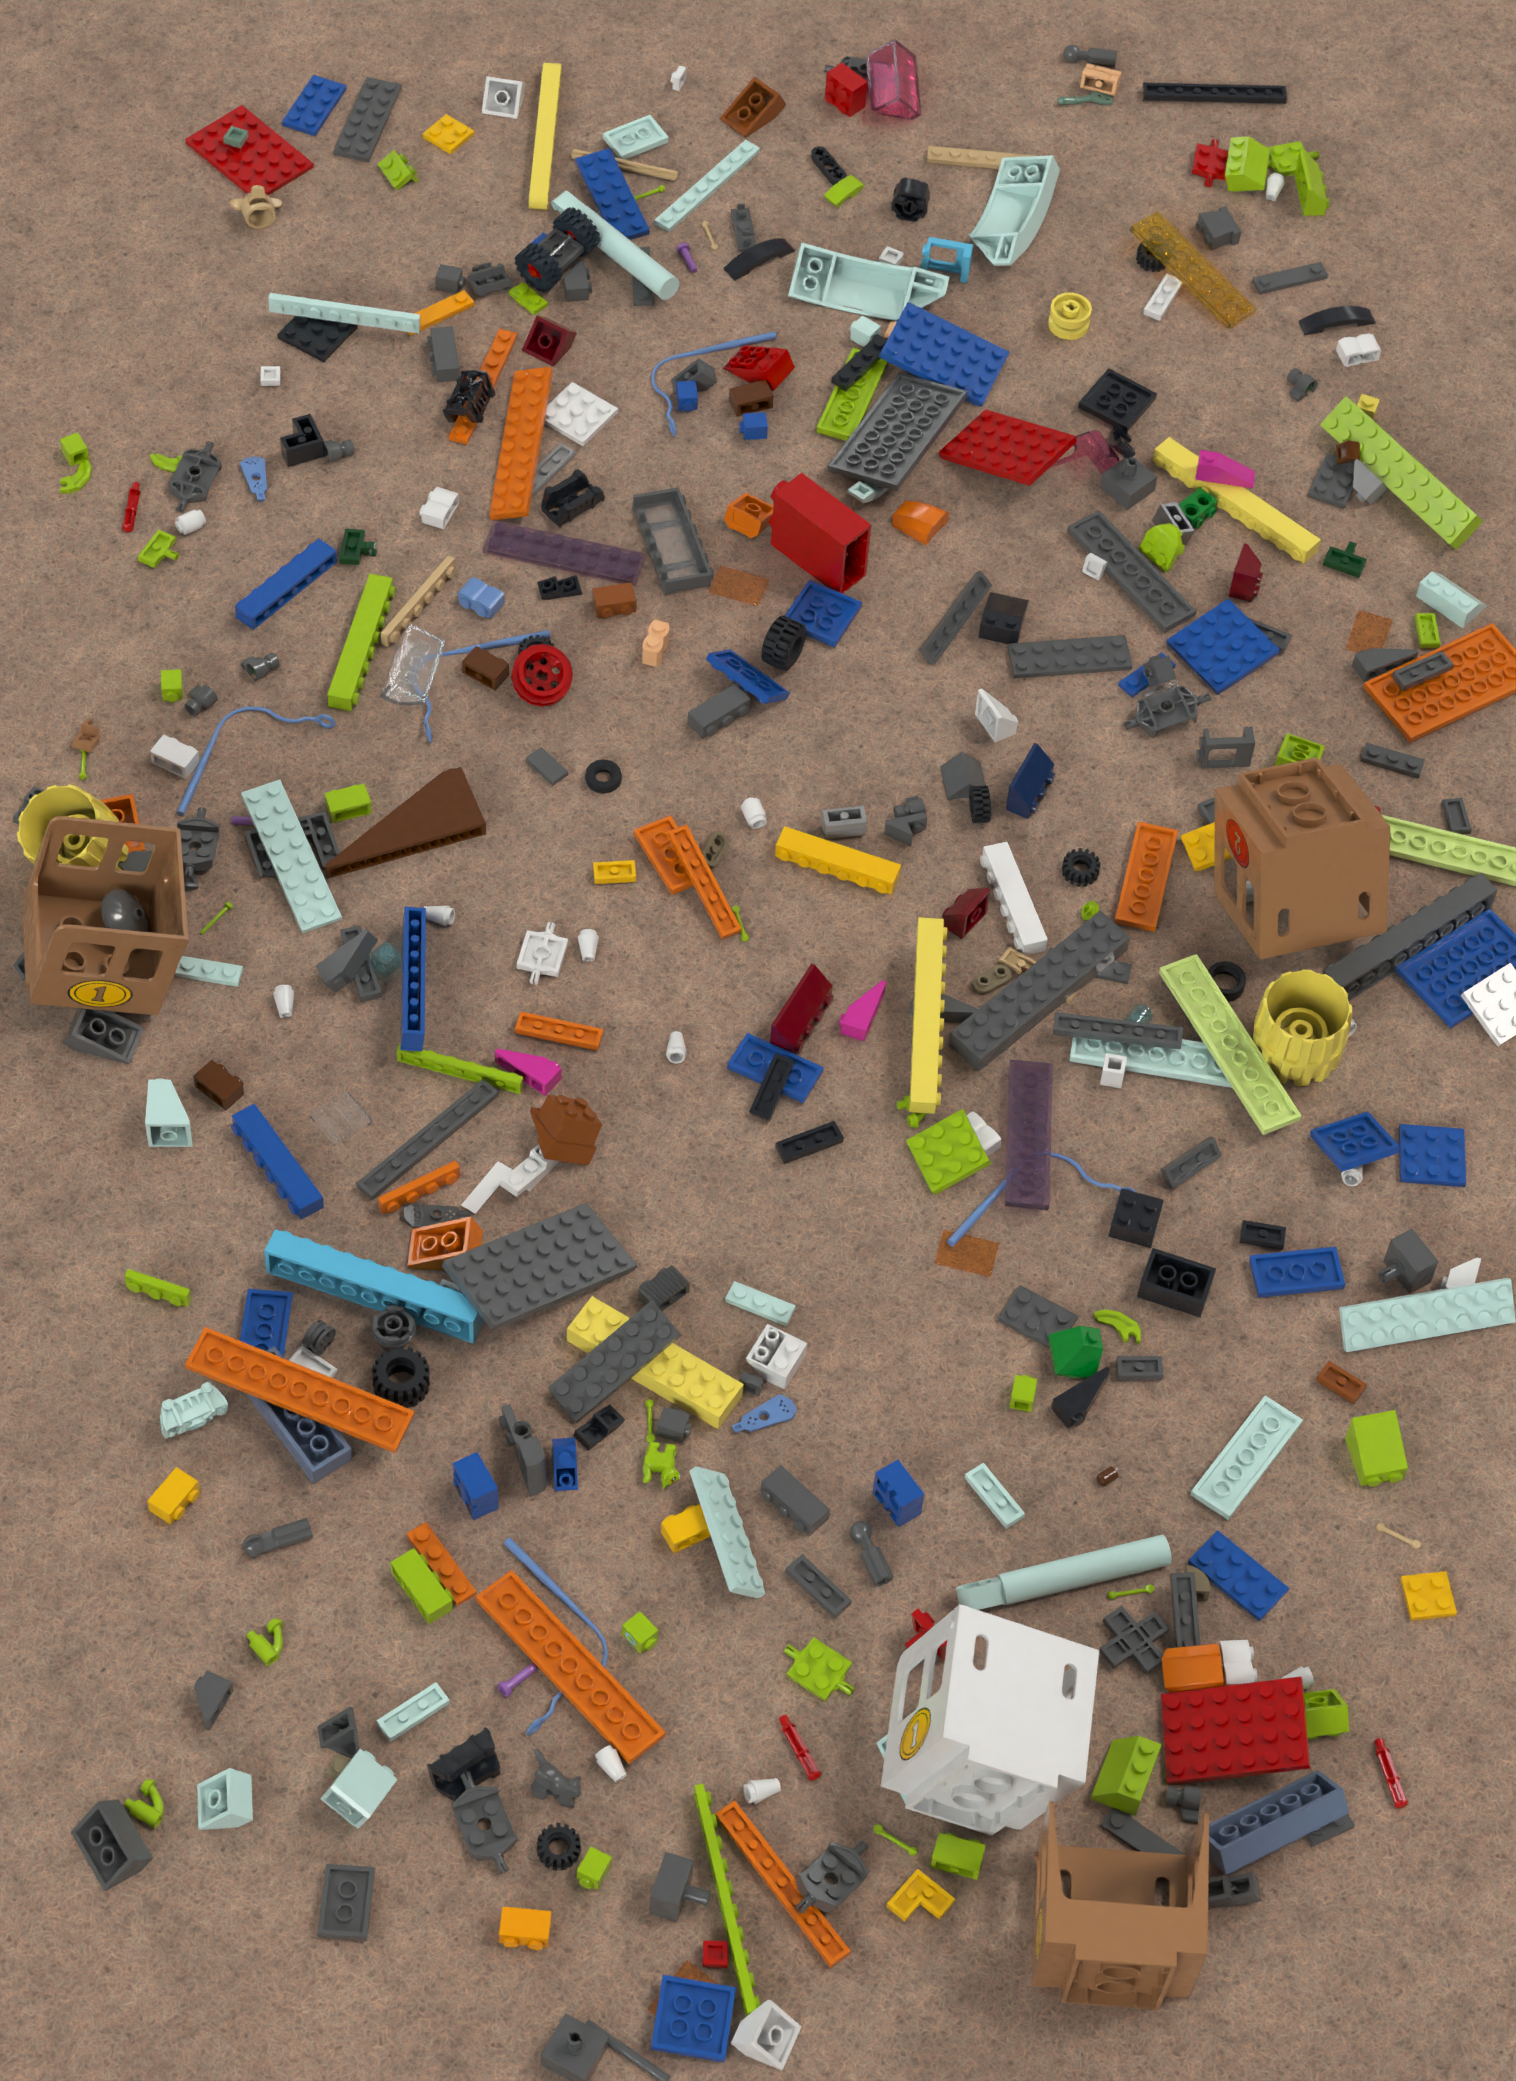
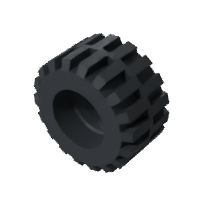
(783, 643)
(401, 1361)

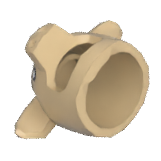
(257, 207)

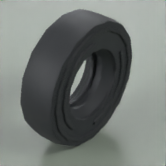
(600, 766)

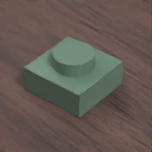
(235, 137)

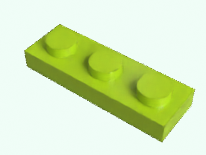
(157, 1288)

